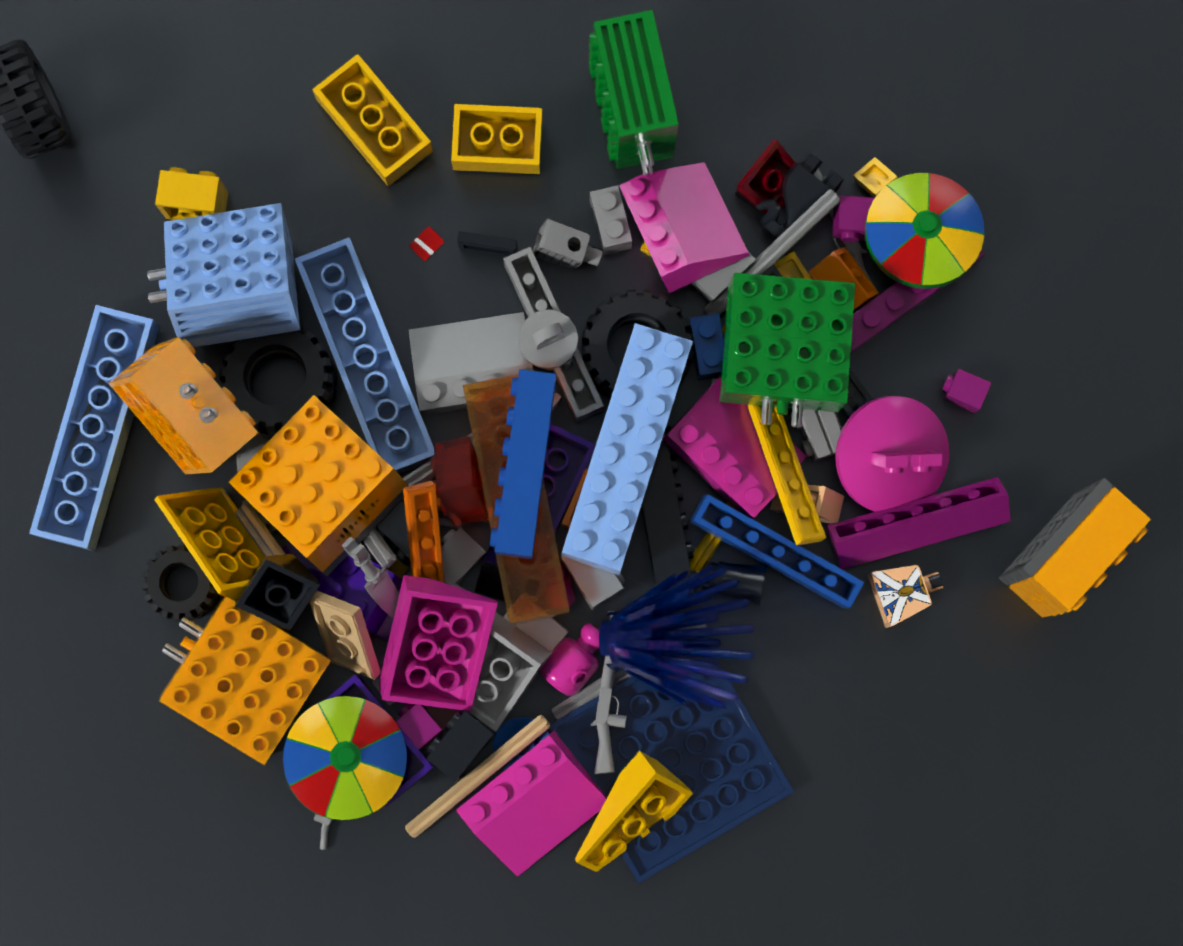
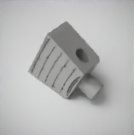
(553, 247)

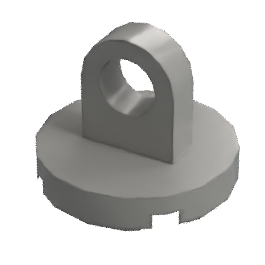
(548, 339)

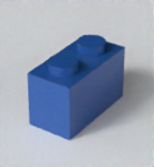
(707, 345)

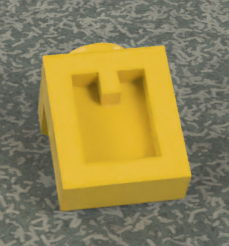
(874, 177)

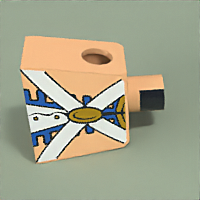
(902, 592)

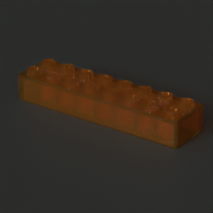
(530, 586)

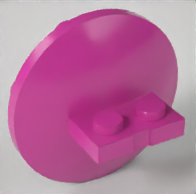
(892, 453)

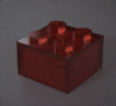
(459, 481)

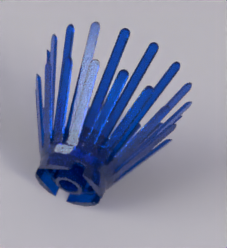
(643, 639)

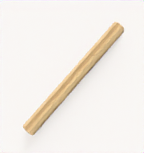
(477, 776)

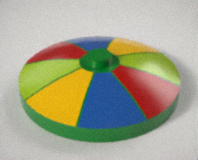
(924, 230)
(344, 758)

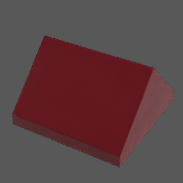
(766, 177)

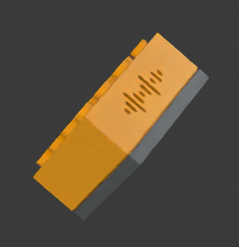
(320, 484)
(1076, 549)

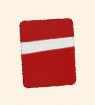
(426, 243)

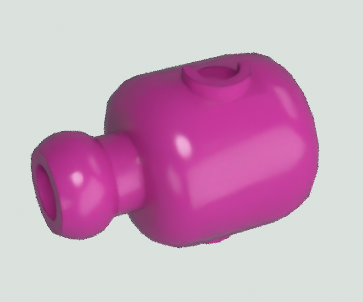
(573, 661)

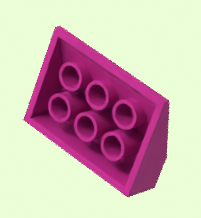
(684, 223)
(725, 451)
(436, 645)
(533, 804)

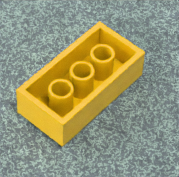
(373, 120)

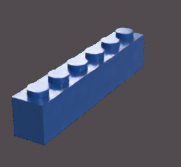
(525, 464)
(776, 551)

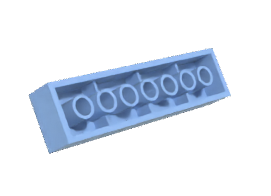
(365, 356)
(626, 449)
(80, 489)

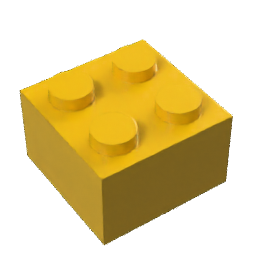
(190, 195)

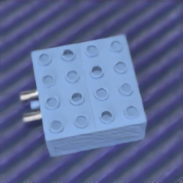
(229, 276)

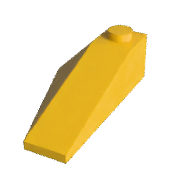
(635, 803)

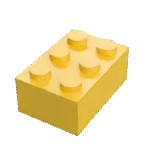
(497, 139)

